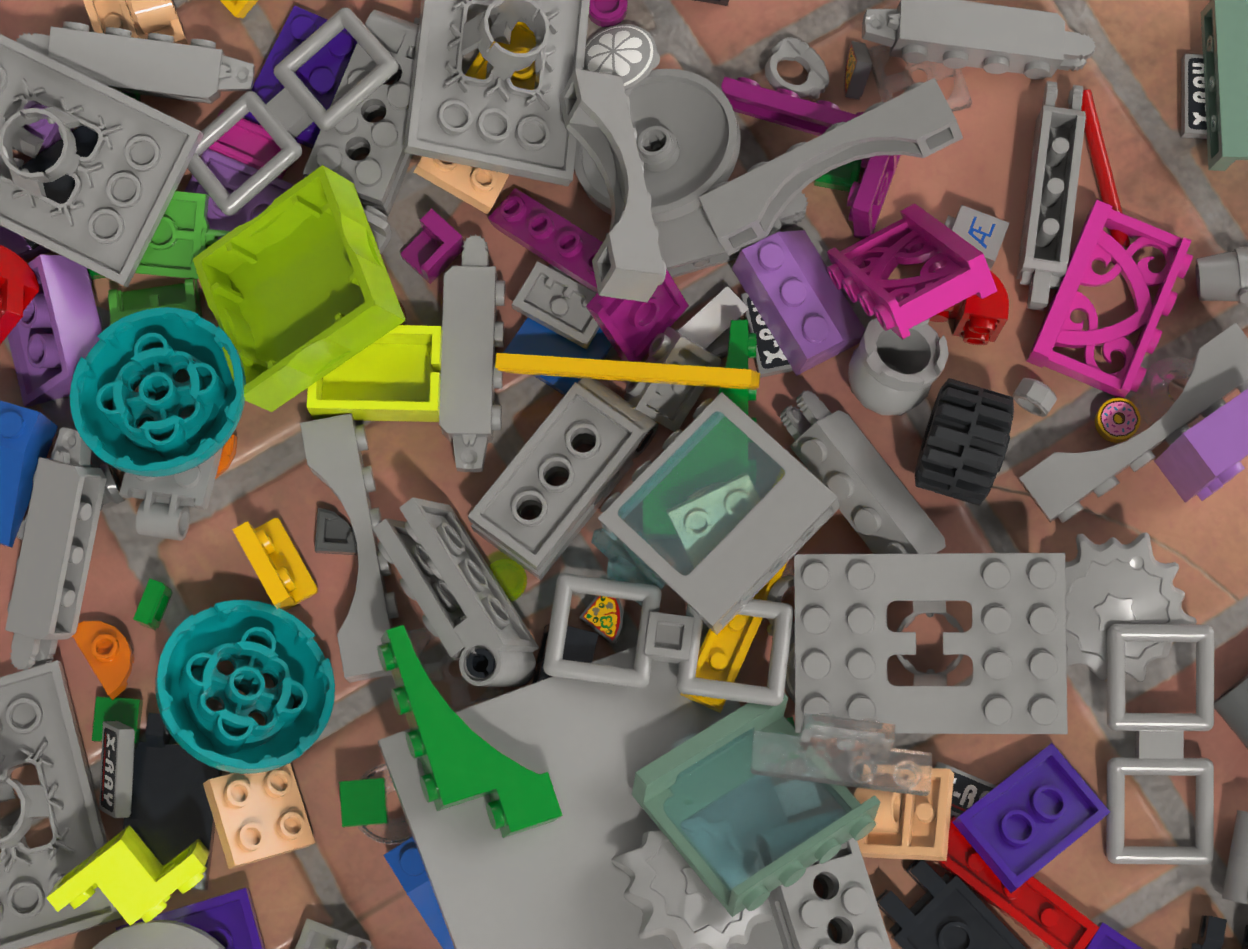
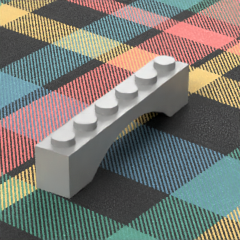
(600, 119)
(907, 125)
(336, 458)
(1068, 478)

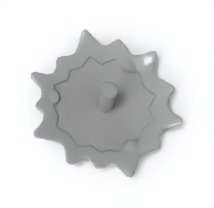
(1118, 586)
(678, 901)

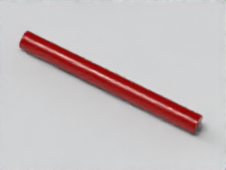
(1101, 163)

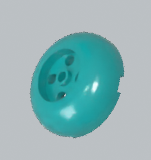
(147, 353)
(256, 642)

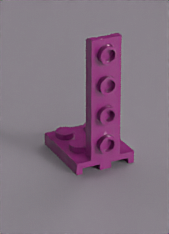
(789, 110)
(625, 322)

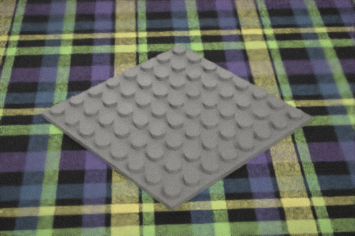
(557, 879)

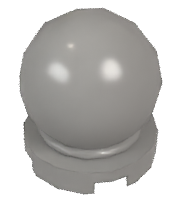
(896, 373)

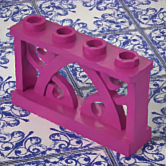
(1098, 245)
(906, 302)

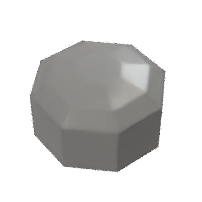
(1034, 397)

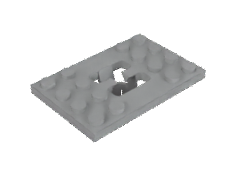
(490, 119)
(117, 188)
(1013, 640)
(43, 731)

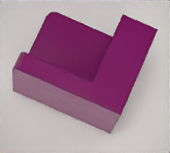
(434, 247)

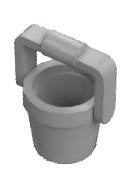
(1223, 276)

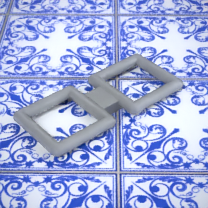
(291, 110)
(665, 639)
(1160, 744)

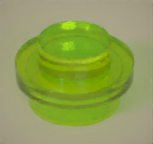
(510, 577)

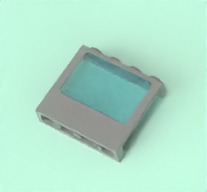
(719, 511)

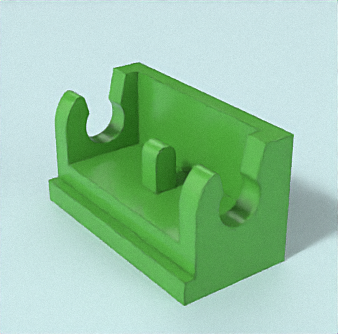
(180, 296)

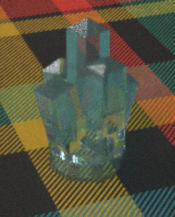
(623, 563)

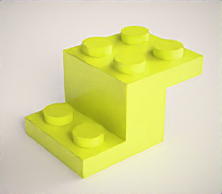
(131, 877)

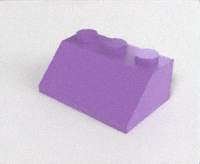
(797, 299)
(54, 329)
(1208, 451)

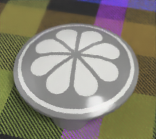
(622, 52)

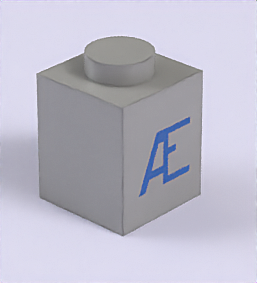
(979, 230)

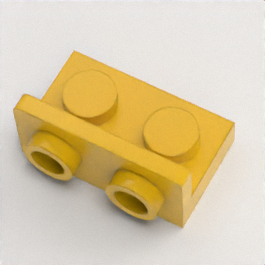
(276, 563)

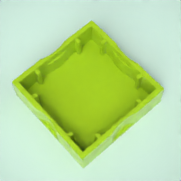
(299, 288)

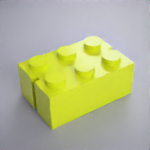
(385, 381)

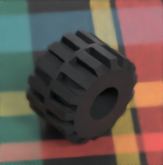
(964, 441)

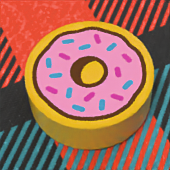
(1117, 420)

